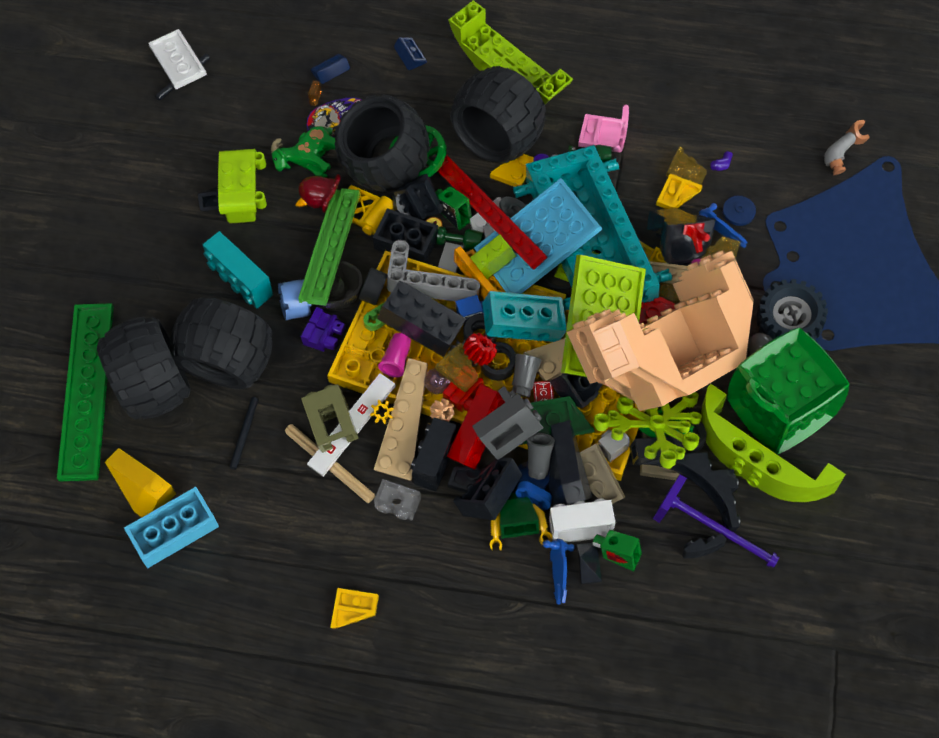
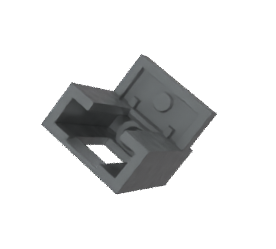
(508, 424)

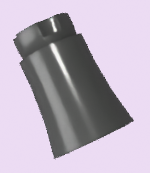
(525, 374)
(539, 455)

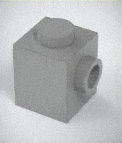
(613, 448)

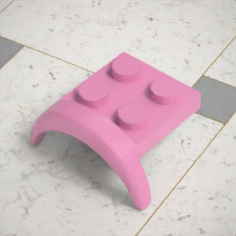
(605, 131)

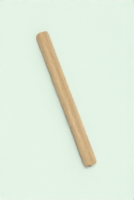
(340, 472)

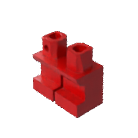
(459, 398)

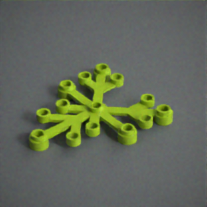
(657, 423)

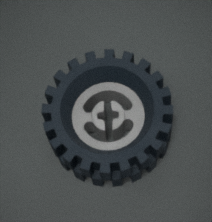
(803, 306)

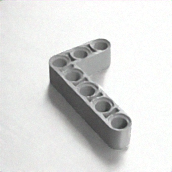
(431, 284)

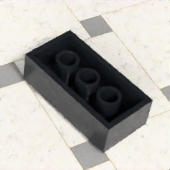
(421, 318)

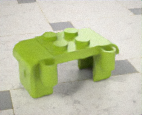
(238, 184)

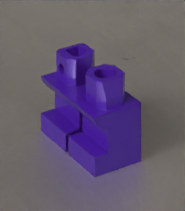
(320, 331)

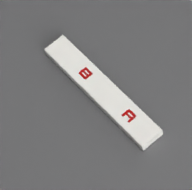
(360, 414)

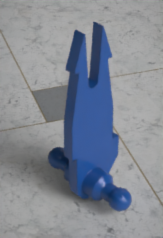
(721, 226)
(559, 566)

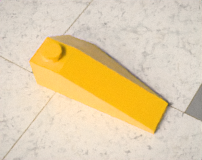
(139, 484)

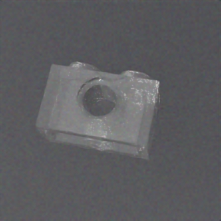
(389, 491)

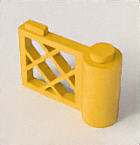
(372, 213)

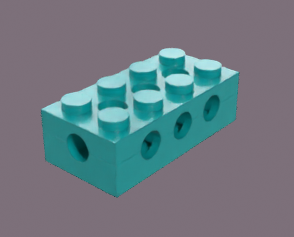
(524, 316)

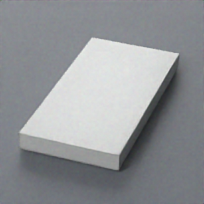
(177, 59)

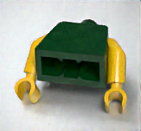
(517, 519)

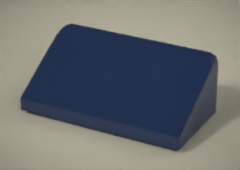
(409, 53)
(330, 68)

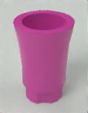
(395, 356)

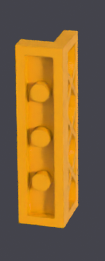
(470, 270)

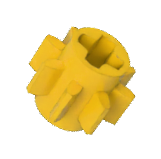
(377, 409)

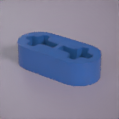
(535, 494)

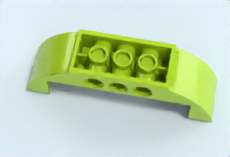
(490, 49)

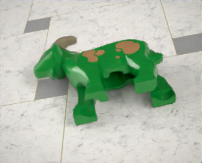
(306, 152)

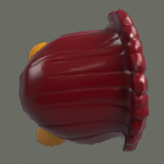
(317, 191)

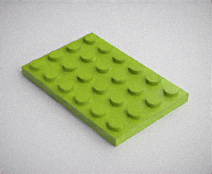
(596, 288)

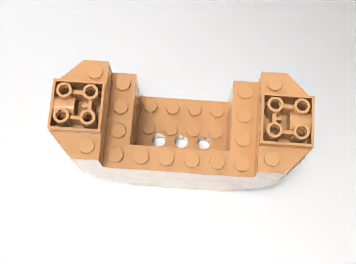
(677, 350)

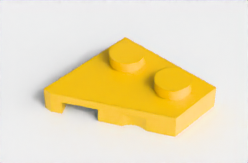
(677, 192)

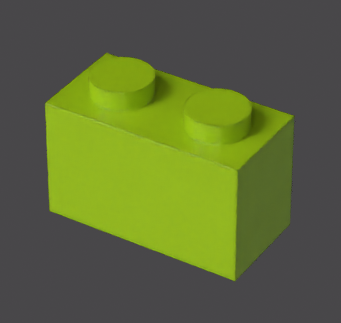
(493, 256)

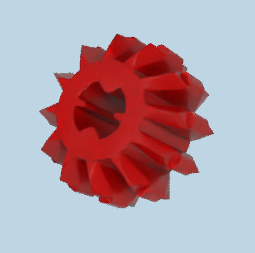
(480, 349)

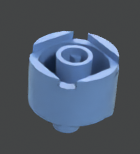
(289, 300)

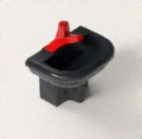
(681, 234)

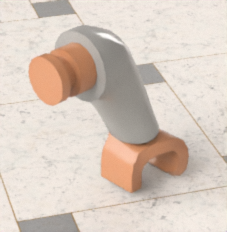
(835, 153)

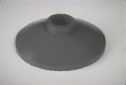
(511, 206)

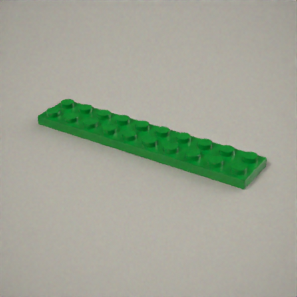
(84, 395)

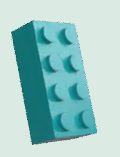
(237, 270)

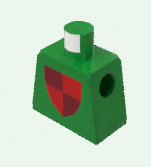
(619, 549)

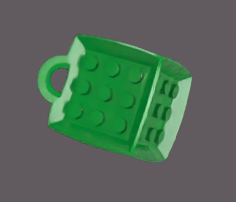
(787, 390)

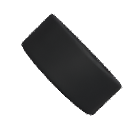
(503, 373)

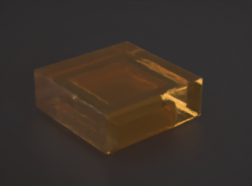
(314, 93)

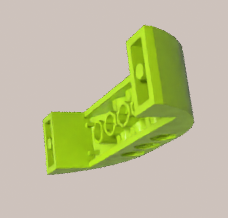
(758, 463)

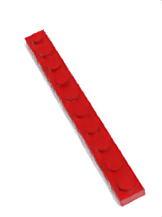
(492, 214)

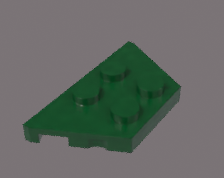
(560, 410)

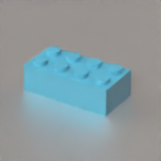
(171, 527)

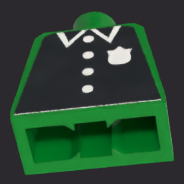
(455, 207)

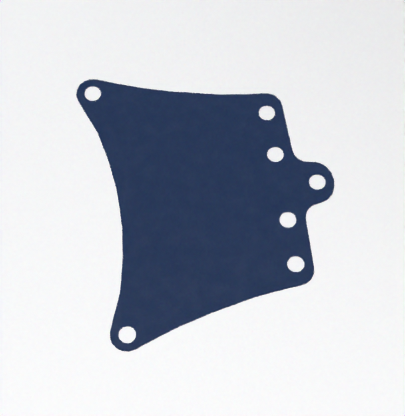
(862, 260)

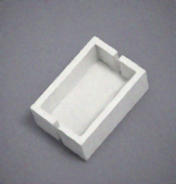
(581, 520)

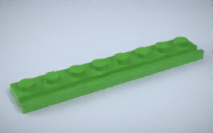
(329, 247)

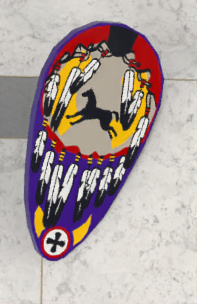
(330, 113)

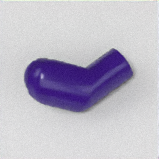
(722, 164)

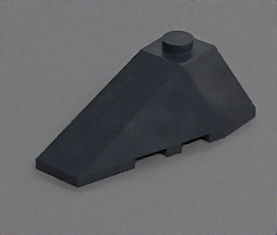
(576, 387)
(567, 474)

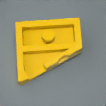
(513, 172)
(353, 607)

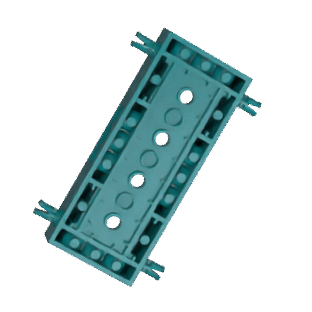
(591, 184)

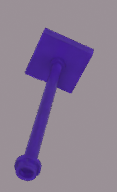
(673, 501)

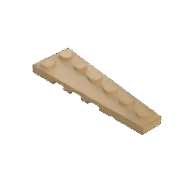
(402, 431)

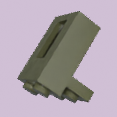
(324, 406)

